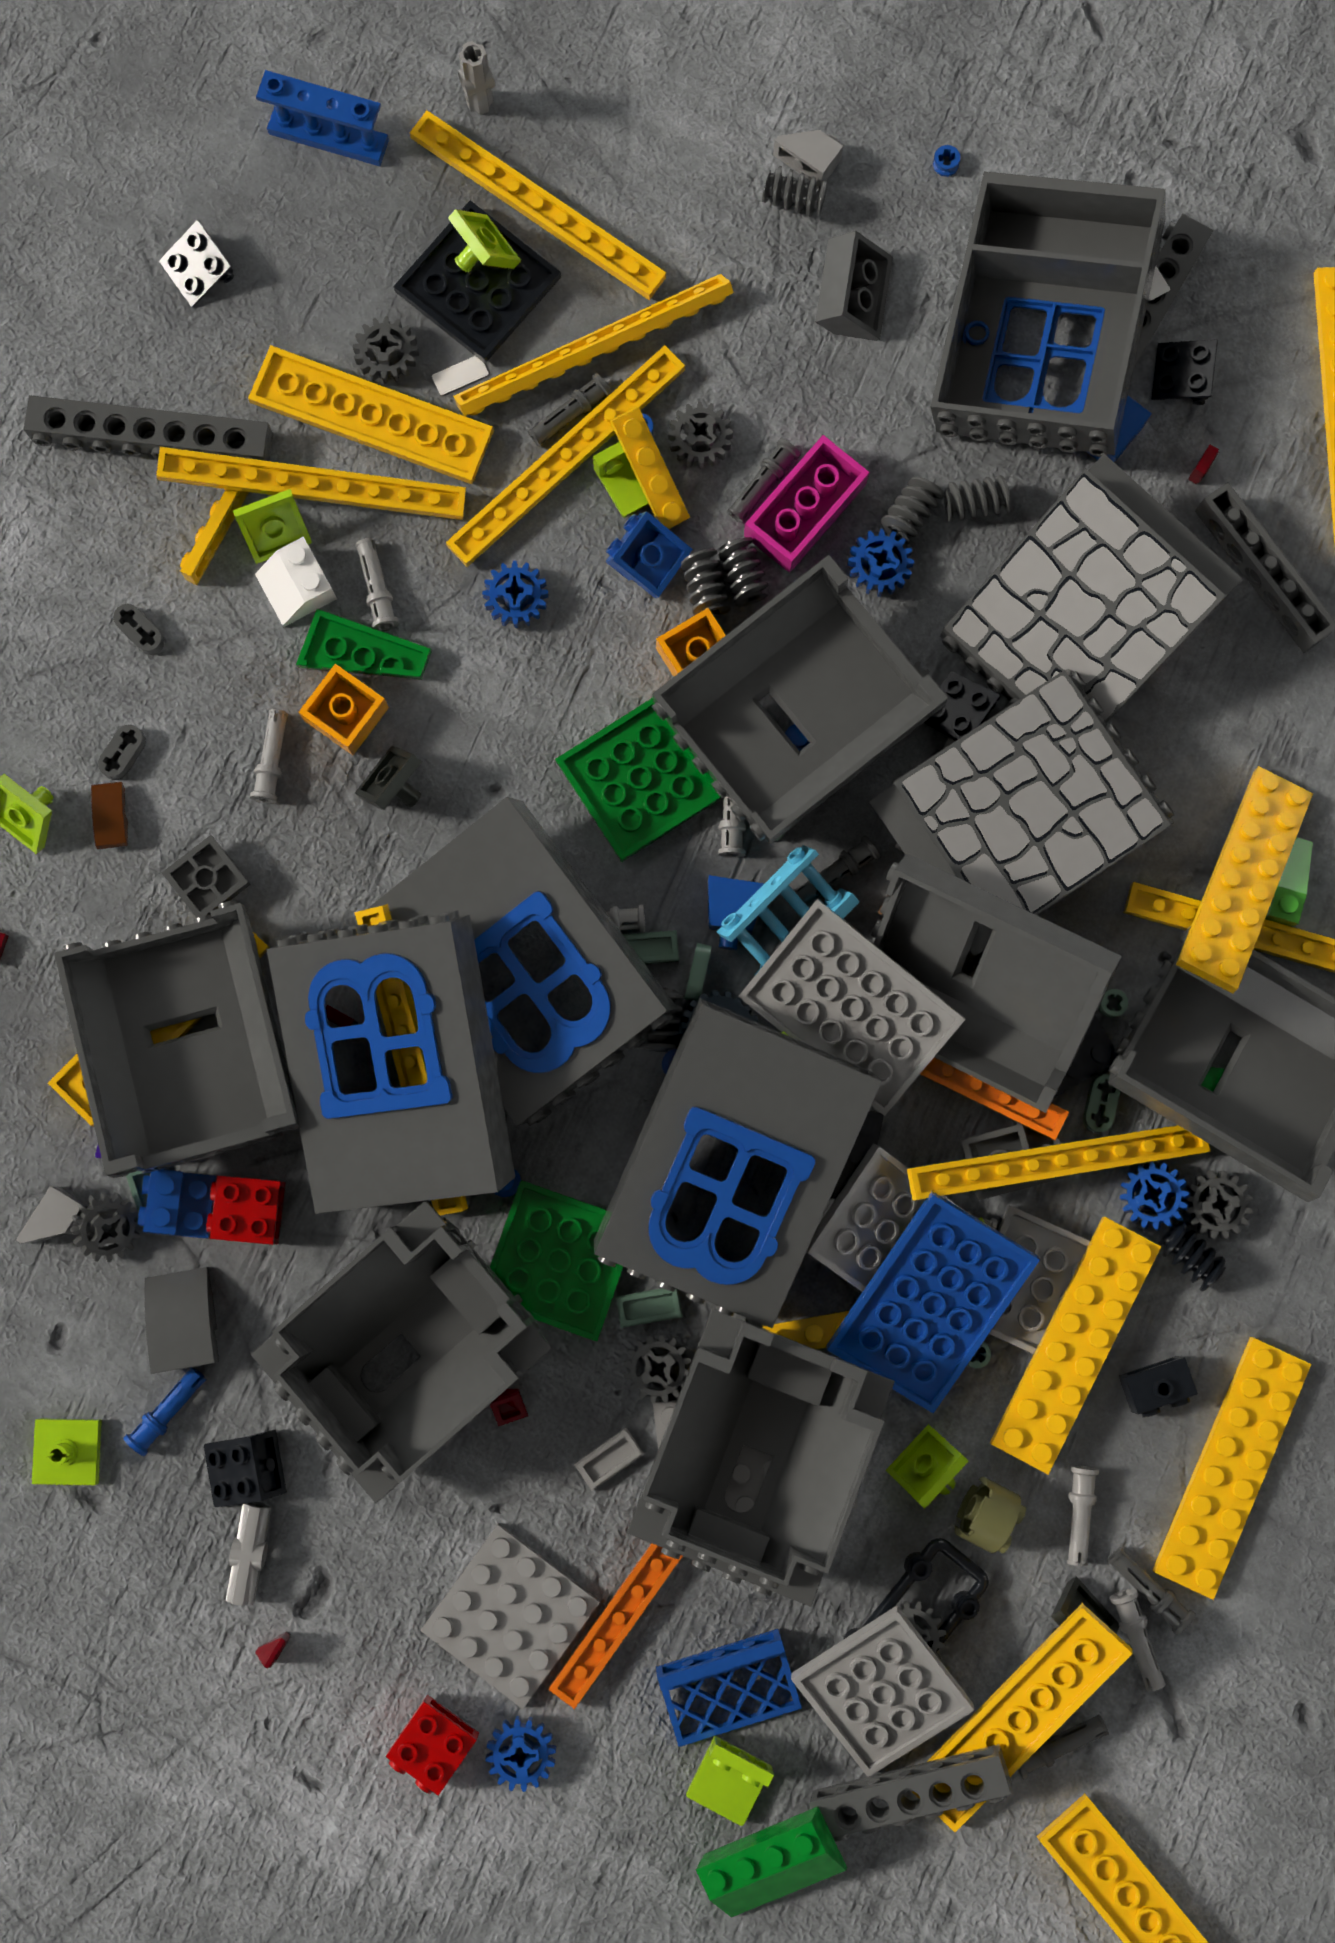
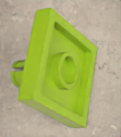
(483, 242)
(271, 524)
(25, 813)
(66, 1451)
(927, 1466)

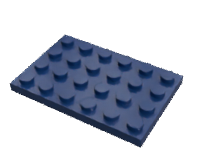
(933, 1301)

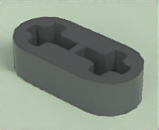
(144, 624)
(116, 748)

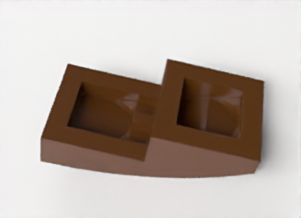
(109, 815)

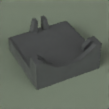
(205, 877)

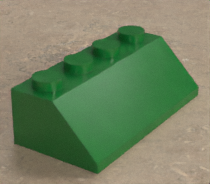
(770, 1863)

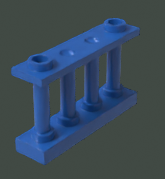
(323, 118)

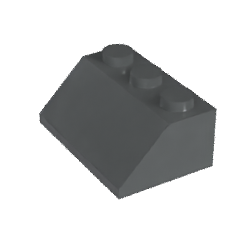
(854, 287)

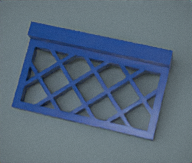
(713, 1664)

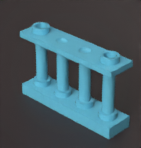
(798, 861)

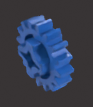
(892, 568)
(504, 593)
(1168, 1190)
(508, 1756)

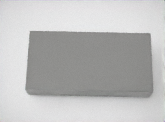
(609, 1458)

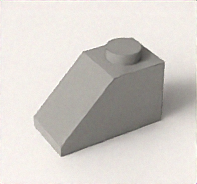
(809, 153)
(52, 1216)

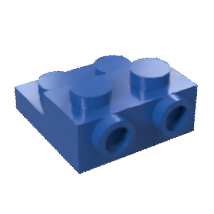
(647, 553)
(176, 1203)

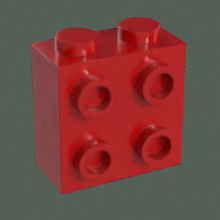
(246, 1210)
(432, 1746)

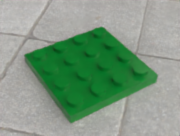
(636, 780)
(552, 1260)

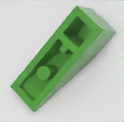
(1293, 886)

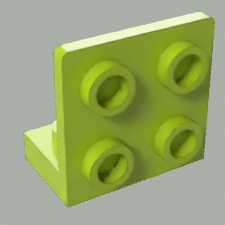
(619, 480)
(729, 1780)

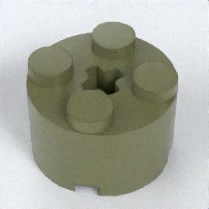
(989, 1516)

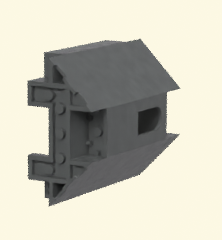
(450, 1309)
(784, 1401)

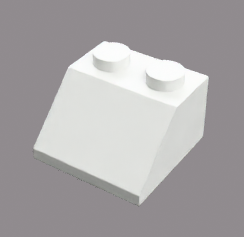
(294, 582)

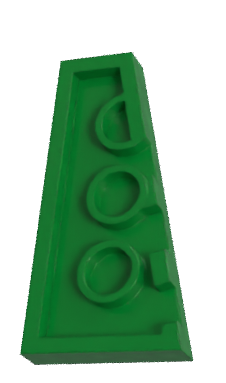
(360, 649)

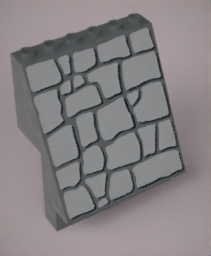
(1093, 590)
(1027, 801)

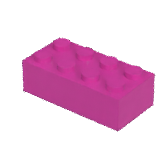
(806, 503)

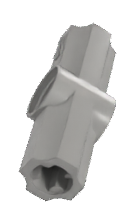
(476, 77)
(248, 1554)

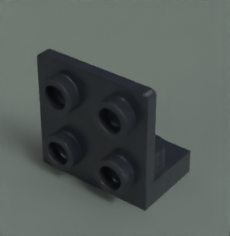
(245, 1469)

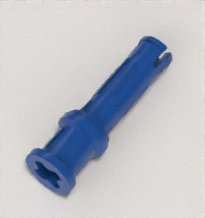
(156, 1422)

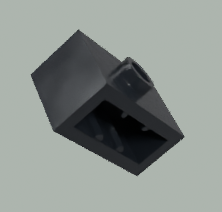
(1158, 1386)

